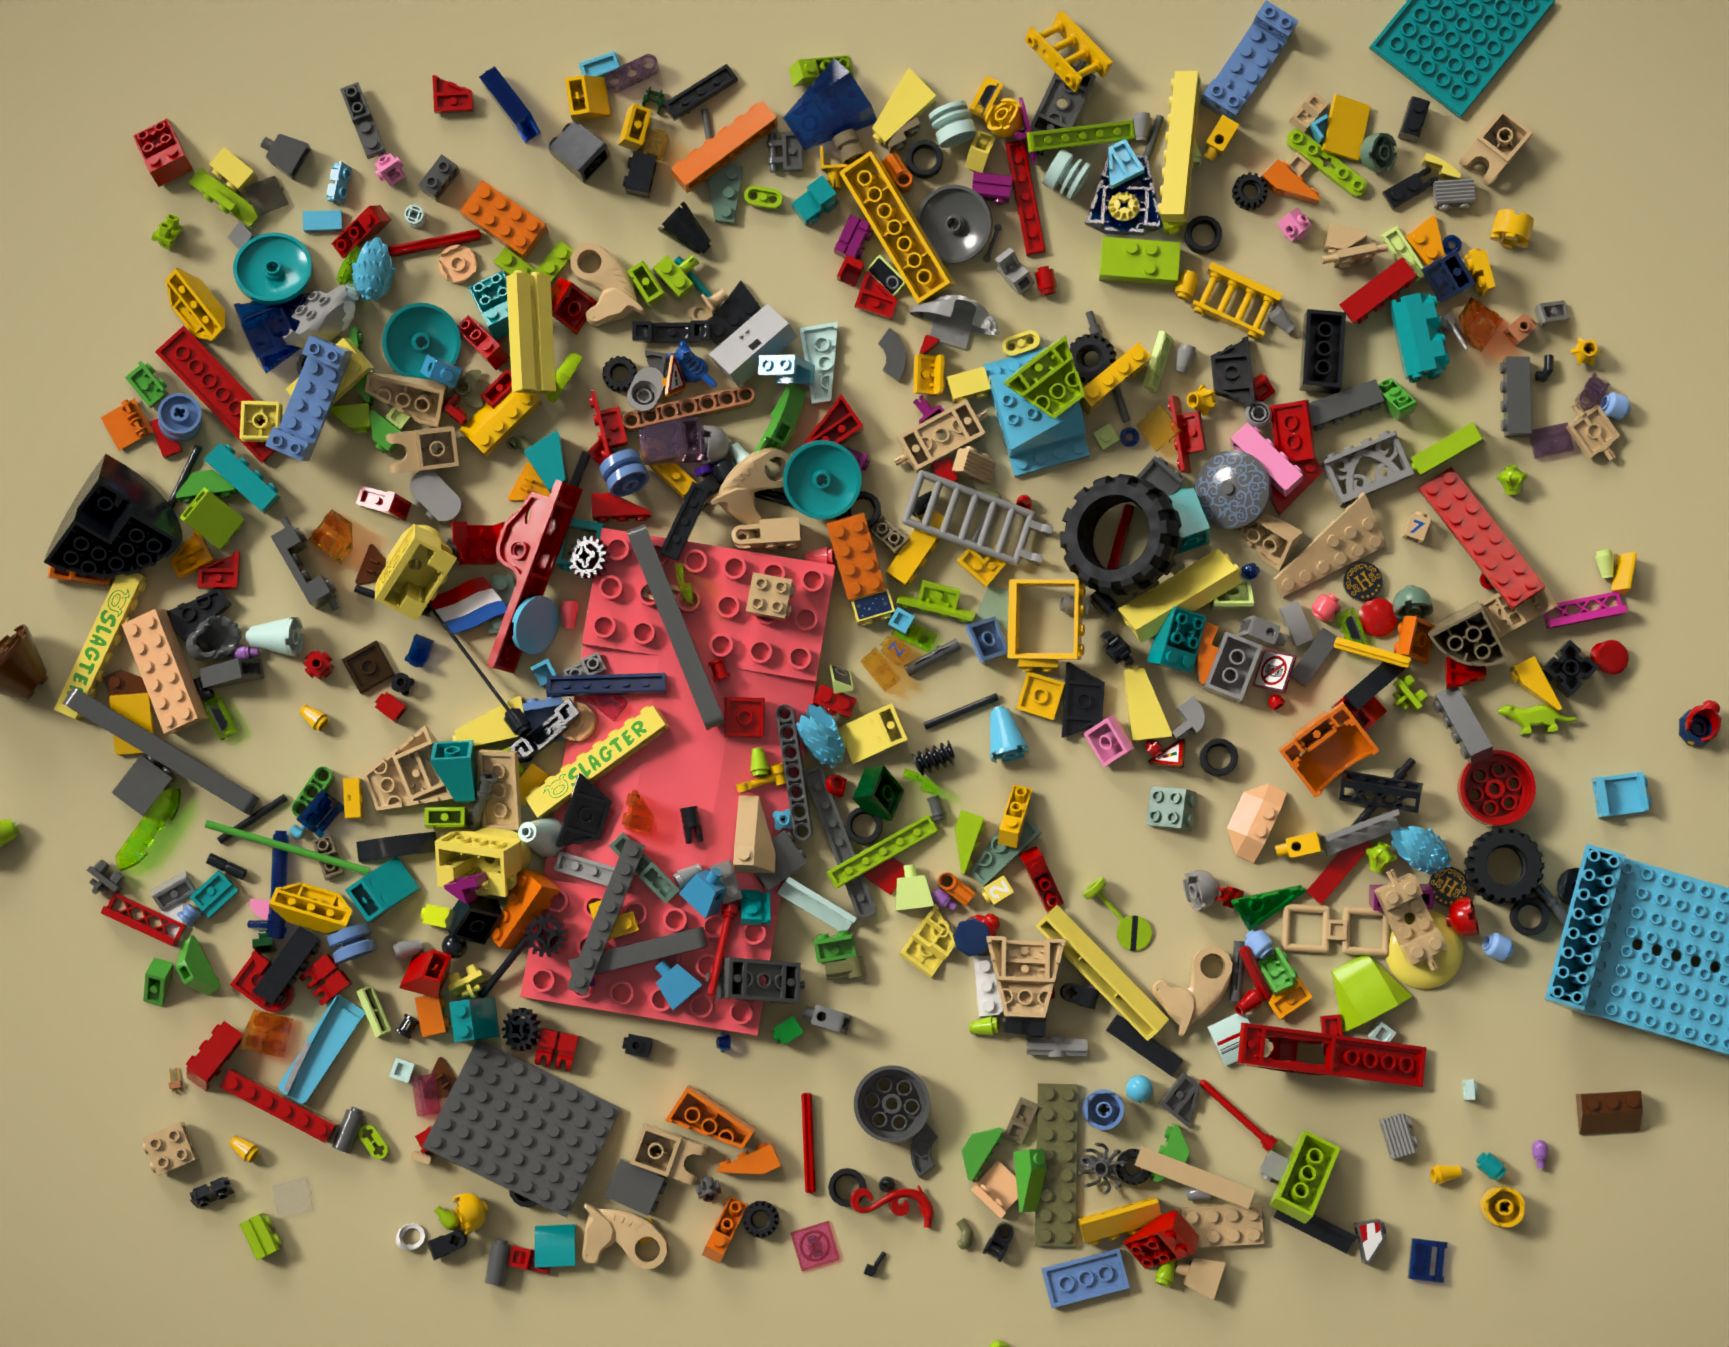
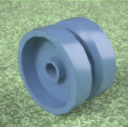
(169, 418)
(624, 473)
(351, 941)

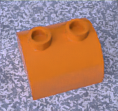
(1414, 639)

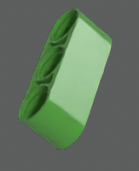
(314, 782)

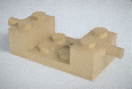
(923, 448)
(1417, 939)

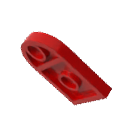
(248, 979)

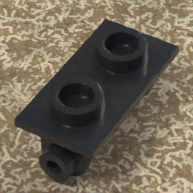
(203, 1196)

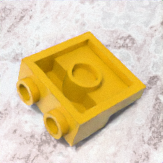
(1479, 268)

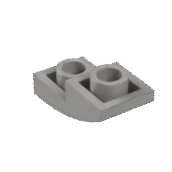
(1296, 622)
(587, 666)

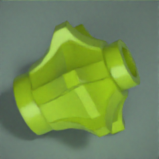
(1512, 479)
(1380, 857)

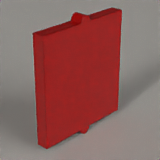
(886, 875)

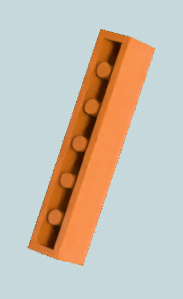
(724, 146)

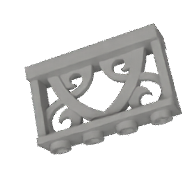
(1393, 476)

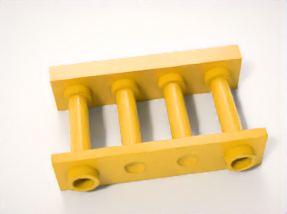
(1081, 43)
(1234, 282)

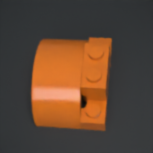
(1327, 748)

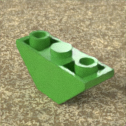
(1396, 399)
(210, 480)
(196, 968)
(1174, 1147)
(979, 1150)

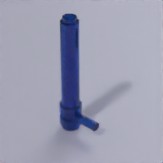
(275, 923)

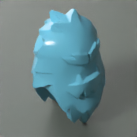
(373, 270)
(821, 736)
(1421, 848)

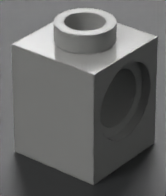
(1273, 1166)

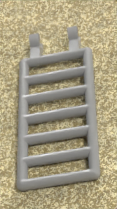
(1030, 524)

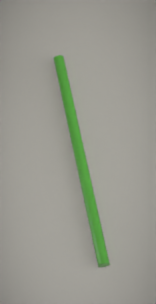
(287, 847)

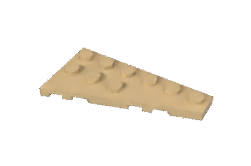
(1338, 545)

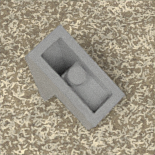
(1551, 312)

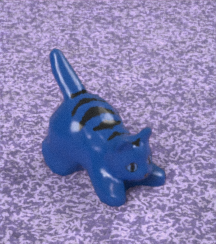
(692, 366)

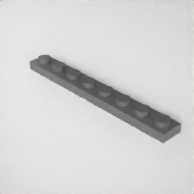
(838, 839)
(606, 917)

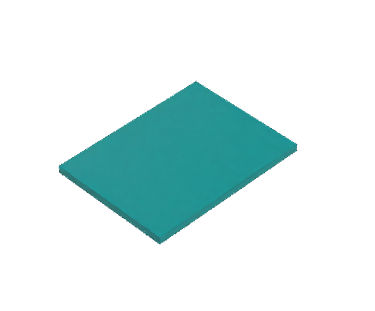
(1456, 44)

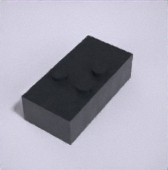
(1322, 351)

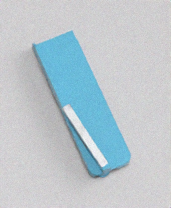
(321, 1049)

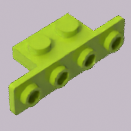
(223, 196)
(937, 599)

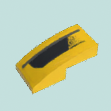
(986, 97)

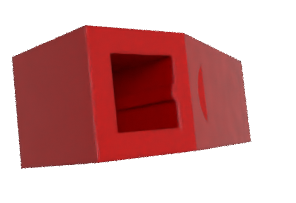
(361, 230)
(482, 342)
(609, 507)
(1041, 878)

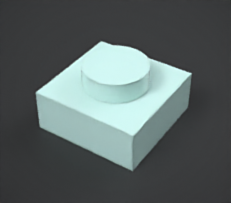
(1381, 1032)
(402, 1070)
(1469, 1089)

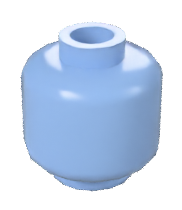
(1615, 405)
(1259, 943)
(1497, 946)

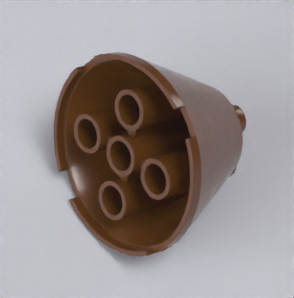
(20, 665)

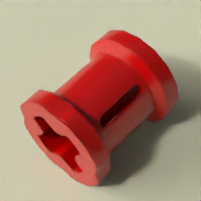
(719, 669)

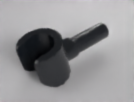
(870, 1270)

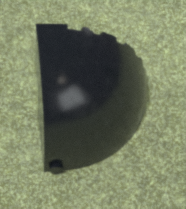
(114, 525)

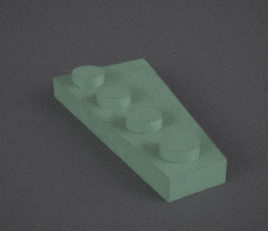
(998, 856)

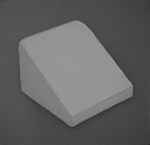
(240, 235)

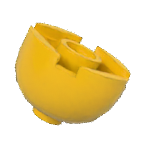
(1004, 118)
(470, 1211)

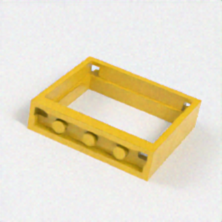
(1014, 616)

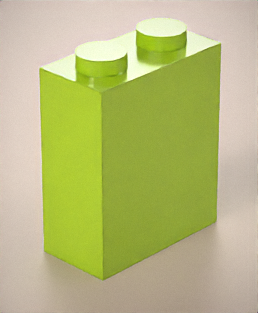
(212, 518)

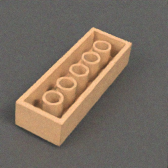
(164, 671)

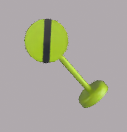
(1132, 931)

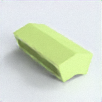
(370, 1013)

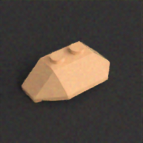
(1254, 820)

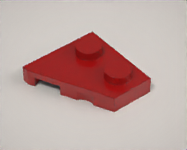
(450, 97)
(875, 298)

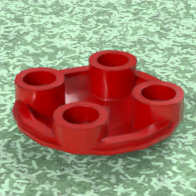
(1377, 617)

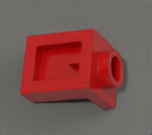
(455, 413)

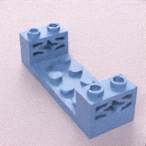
(1249, 61)
(310, 399)

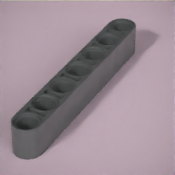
(791, 782)
(649, 950)

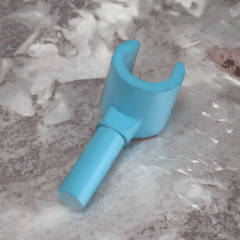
(297, 831)

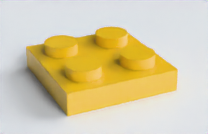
(1040, 695)

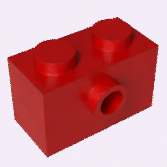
(834, 703)

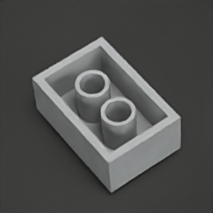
(1232, 667)

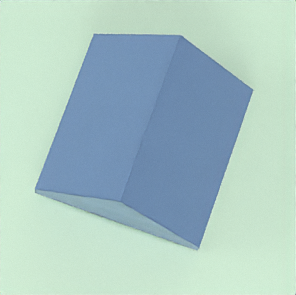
(987, 639)

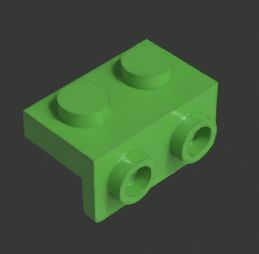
(147, 385)
(834, 947)
(1278, 972)

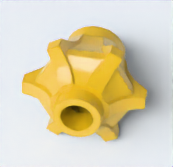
(1591, 349)
(1202, 400)

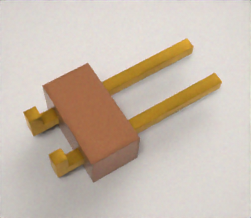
(177, 1084)

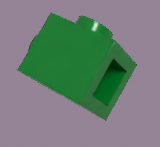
(787, 1031)

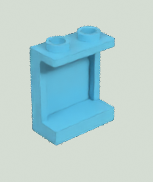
(787, 369)
(1621, 794)

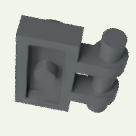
(791, 153)

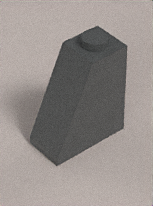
(231, 673)

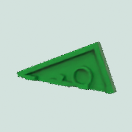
(1259, 907)

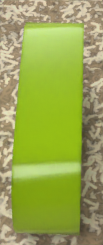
(370, 1144)

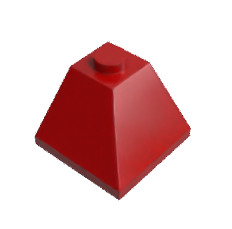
(570, 304)

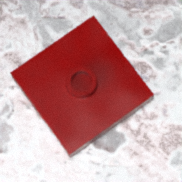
(744, 717)

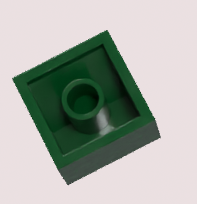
(878, 792)

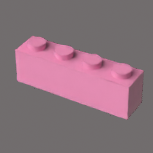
(1282, 473)

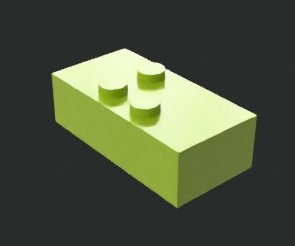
(1139, 261)
(1305, 1176)

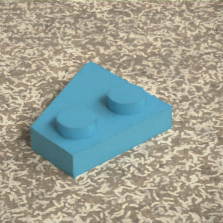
(1122, 164)

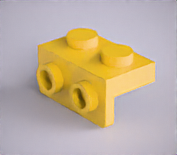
(929, 374)

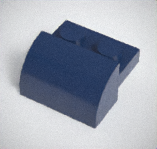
(1448, 276)

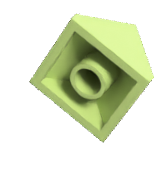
(1235, 599)

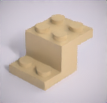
(1506, 620)

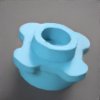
(777, 819)

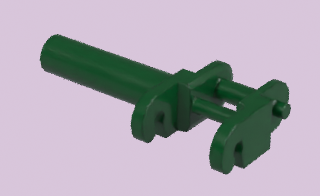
(659, 102)

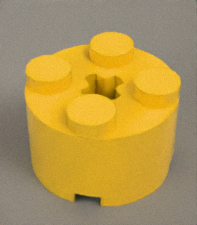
(1512, 229)
(1491, 1206)

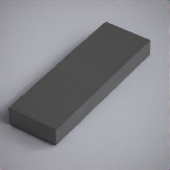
(1314, 657)

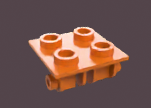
(127, 424)

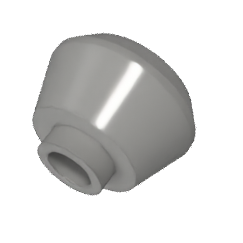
(1260, 410)

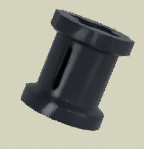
(408, 1019)

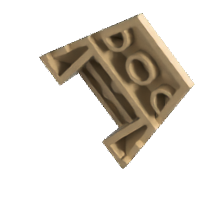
(406, 775)
(1025, 974)

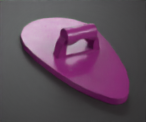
(1022, 133)

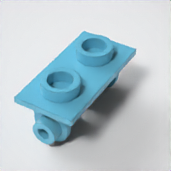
(340, 174)

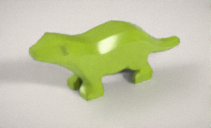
(1534, 717)

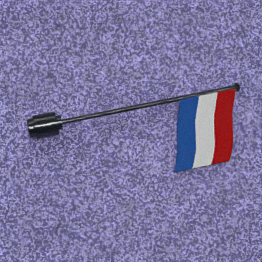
(466, 609)

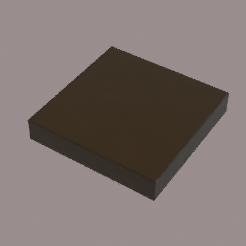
(368, 667)

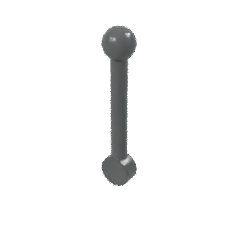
(987, 258)

